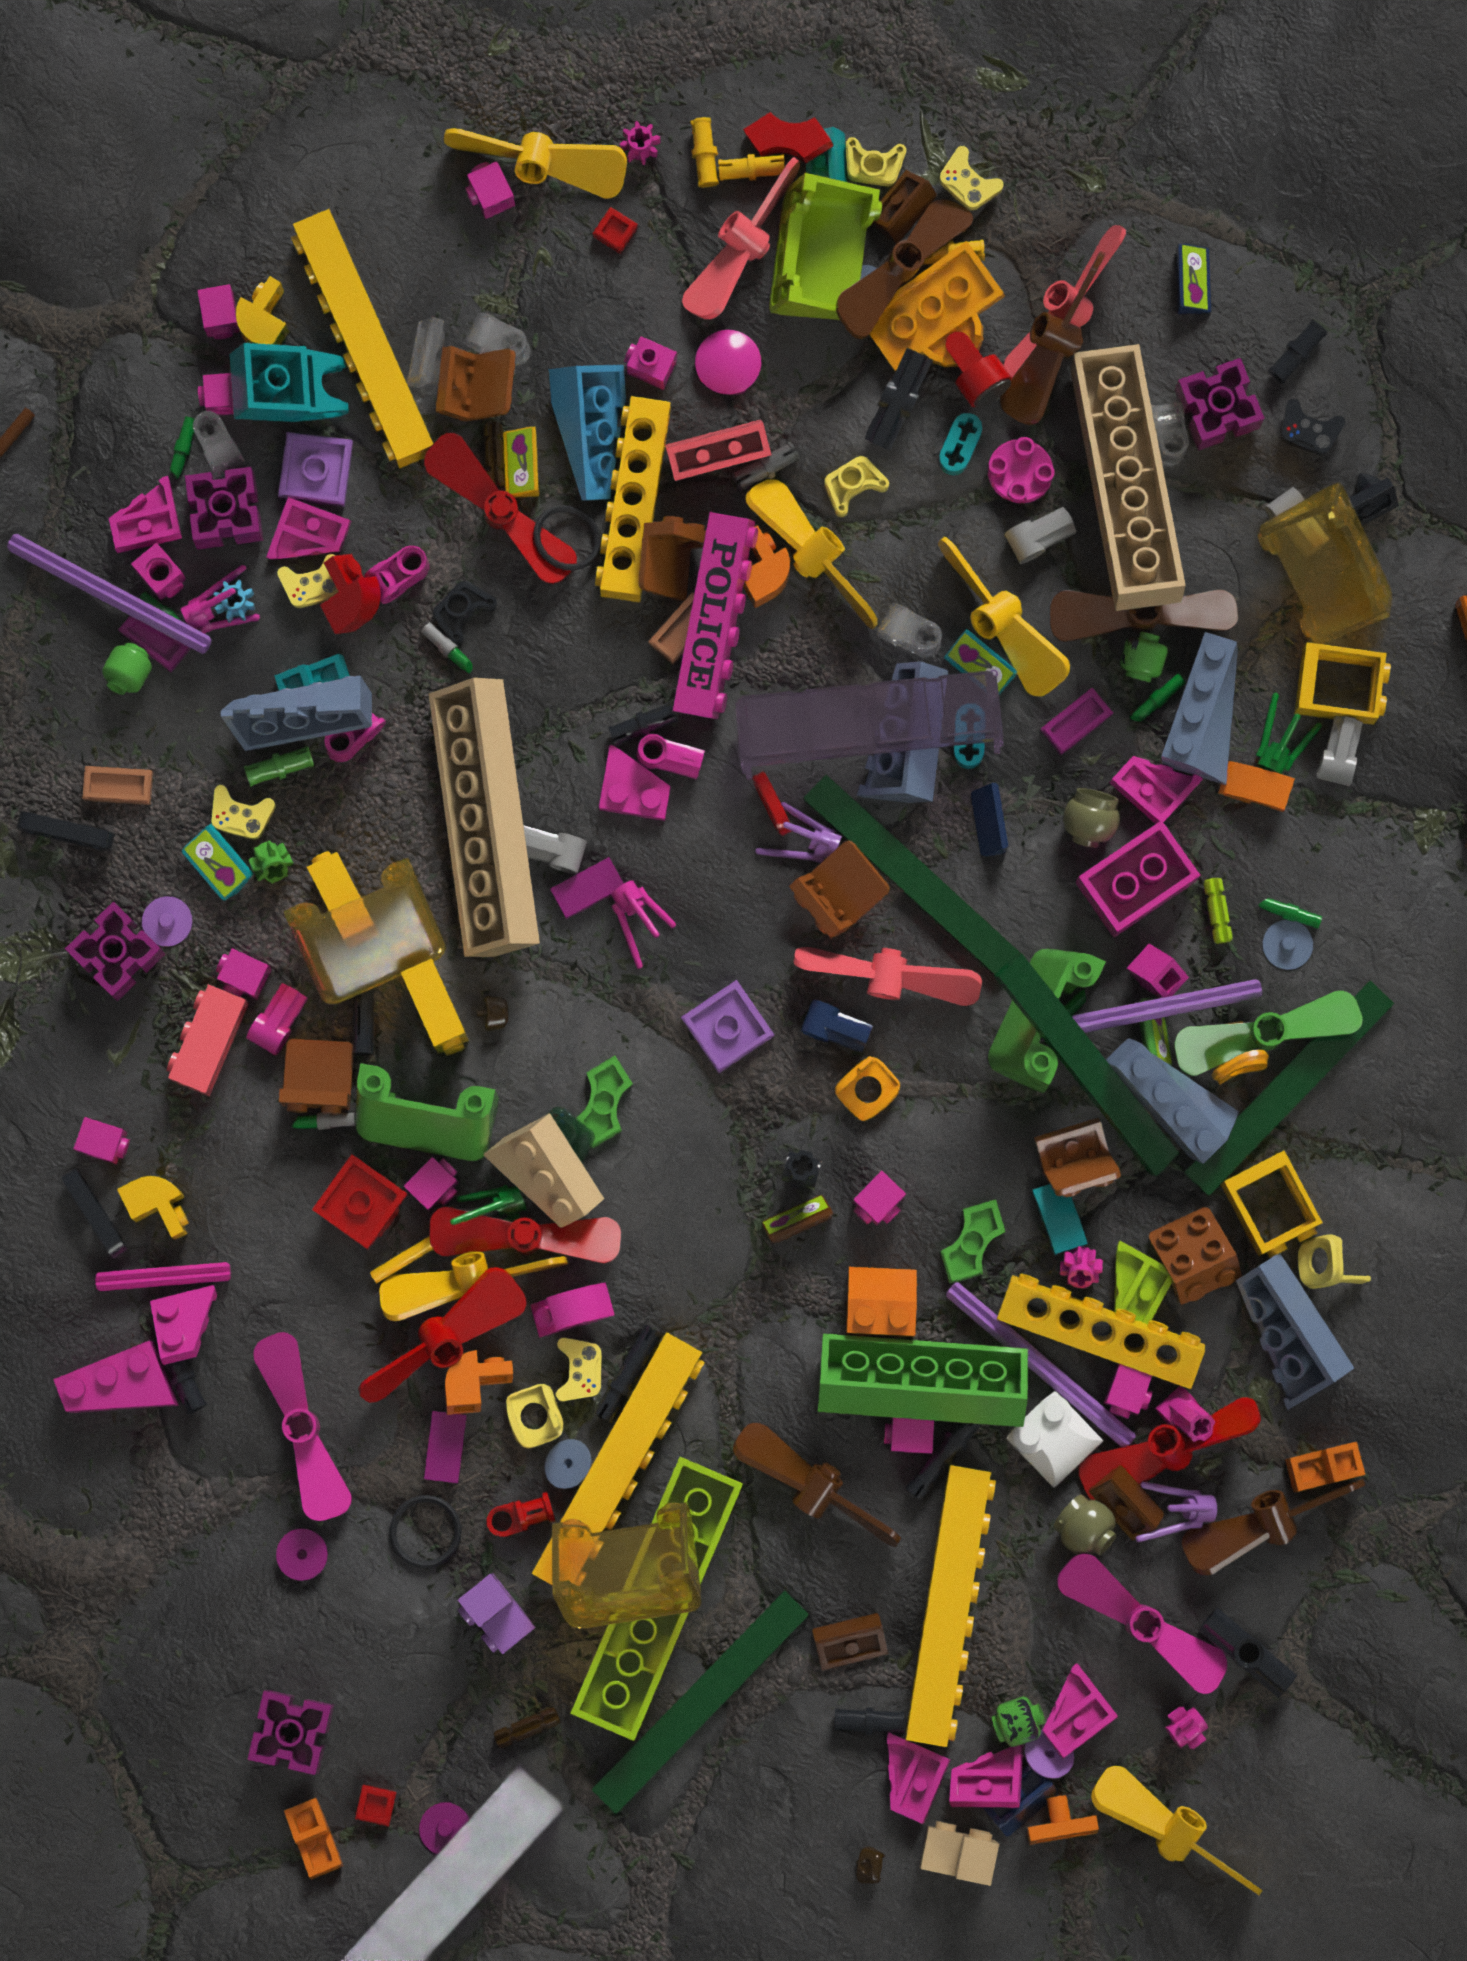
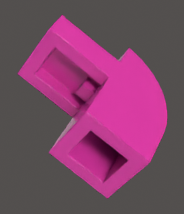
(572, 1309)

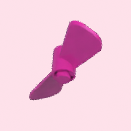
(320, 1483)
(1093, 1585)

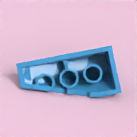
(587, 414)

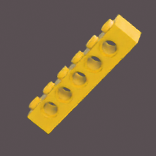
(655, 417)
(1178, 1370)

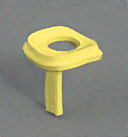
(1334, 1271)
(552, 1428)

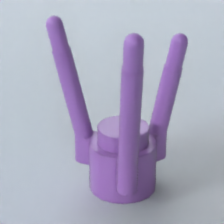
(822, 842)
(1196, 1508)

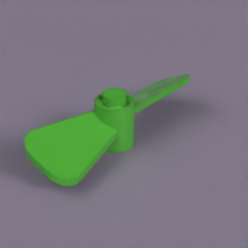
(1212, 1045)

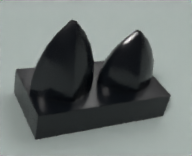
(1373, 497)

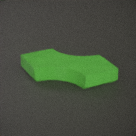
(607, 1087)
(980, 1227)

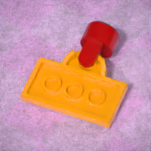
(941, 320)

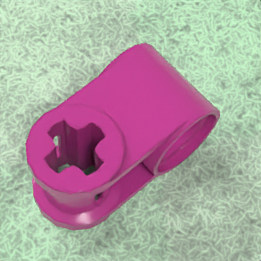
(396, 575)
(356, 739)

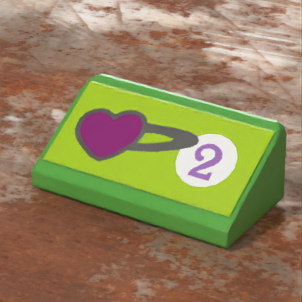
(1155, 1037)

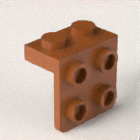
(475, 384)
(667, 556)
(840, 889)
(317, 1076)
(1076, 1158)
(1196, 1255)

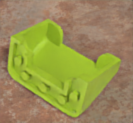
(820, 244)

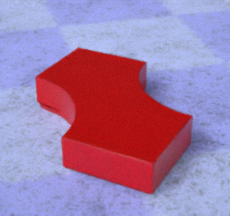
(776, 136)

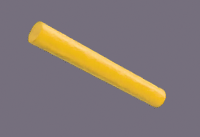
(401, 1260)

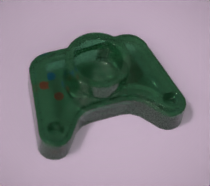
(576, 1132)

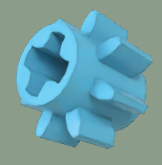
(238, 609)

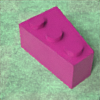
(118, 1382)

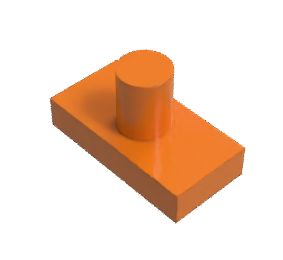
(1061, 1824)

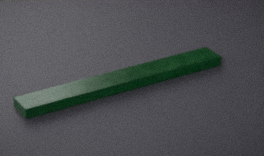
(910, 875)
(1086, 1064)
(1285, 1093)
(700, 1702)

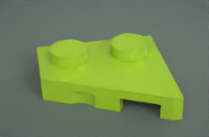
(1139, 1282)

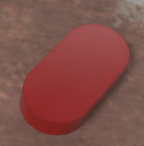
(771, 802)

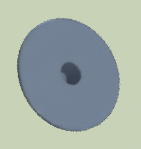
(1287, 944)
(567, 1464)

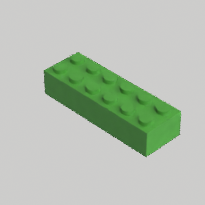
(923, 1380)

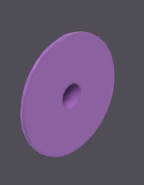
(167, 921)
(1045, 1759)

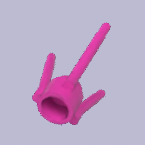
(199, 611)
(630, 899)

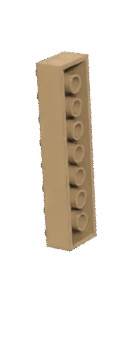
(1127, 478)
(483, 818)

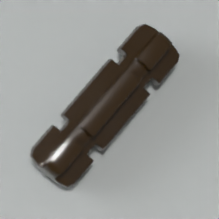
(494, 452)
(526, 1727)

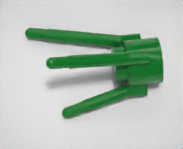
(1275, 756)
(508, 1203)

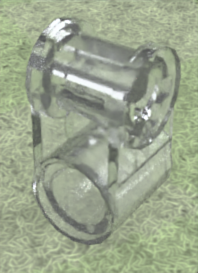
(491, 335)
(1170, 427)
(219, 447)
(906, 628)

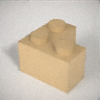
(959, 1854)

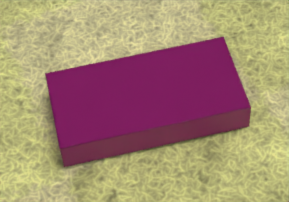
(158, 645)
(1076, 721)
(587, 888)
(445, 1447)

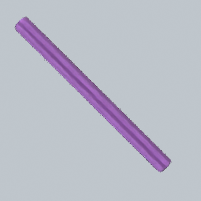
(109, 593)
(1168, 1006)
(1041, 1366)

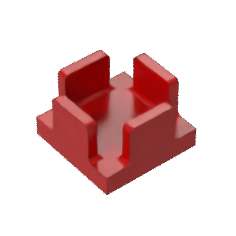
(360, 1202)

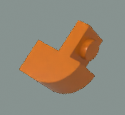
(770, 573)
(467, 1376)

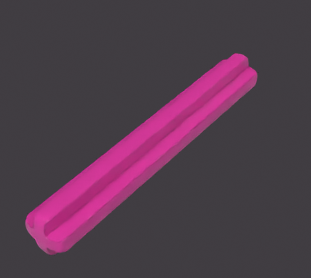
(163, 1276)

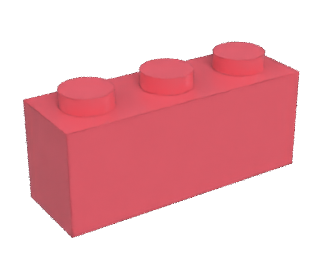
(718, 450)
(207, 1039)

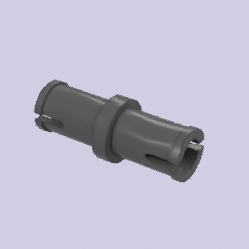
(765, 467)

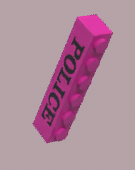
(714, 615)

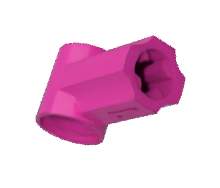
(674, 756)
(273, 1026)
(1186, 1414)

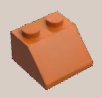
(881, 1302)

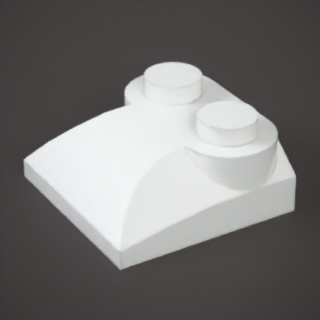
(1054, 1439)

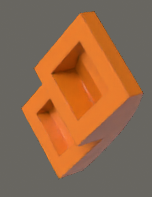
(1257, 786)
(1325, 1466)
(313, 1838)

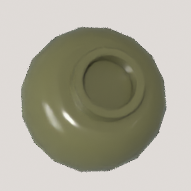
(1091, 817)
(1086, 1526)

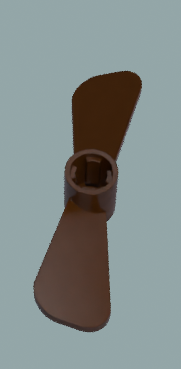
(866, 300)
(1035, 378)
(1086, 615)
(815, 1485)
(1272, 1521)

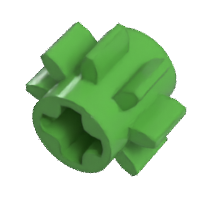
(270, 862)

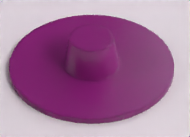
(301, 1554)
(441, 1824)

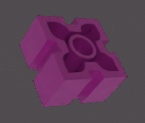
(1228, 387)
(207, 496)
(115, 930)
(272, 1744)

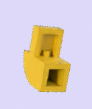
(255, 318)
(155, 1194)

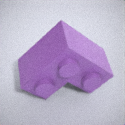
(496, 1613)

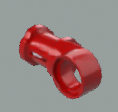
(519, 1516)

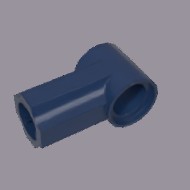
(828, 1024)

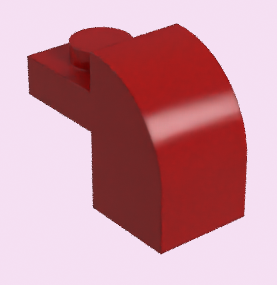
(356, 596)

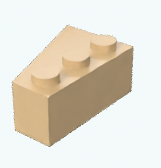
(546, 1170)

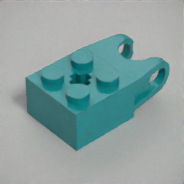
(283, 383)

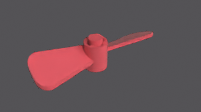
(744, 242)
(1062, 294)
(890, 974)

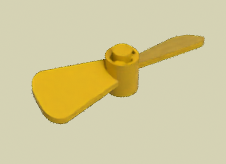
(588, 167)
(815, 550)
(1036, 660)
(417, 1292)
(1176, 1834)

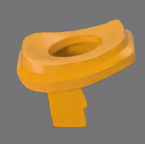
(1247, 1062)
(873, 1068)

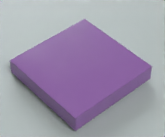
(315, 469)
(727, 1026)

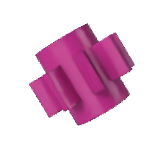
(649, 141)
(1081, 1267)
(1186, 1727)

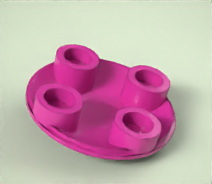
(728, 362)
(1020, 470)

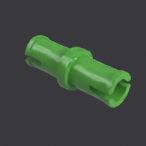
(278, 766)

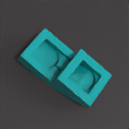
(321, 671)
(1059, 1219)

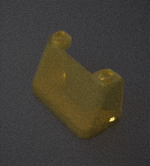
(1329, 564)
(368, 937)
(626, 1570)

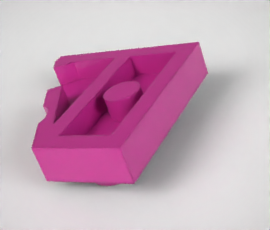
(147, 520)
(307, 532)
(632, 788)
(1154, 788)
(181, 1322)
(1077, 1714)
(913, 1777)
(989, 1780)

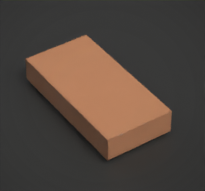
(672, 636)
(117, 785)

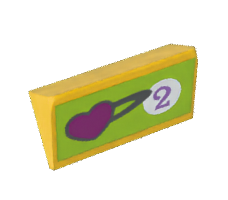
(521, 462)

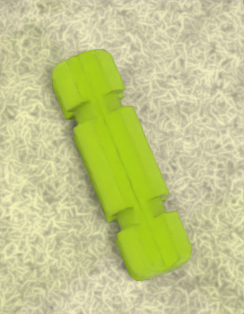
(1218, 910)

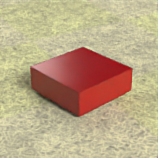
(615, 230)
(376, 1805)

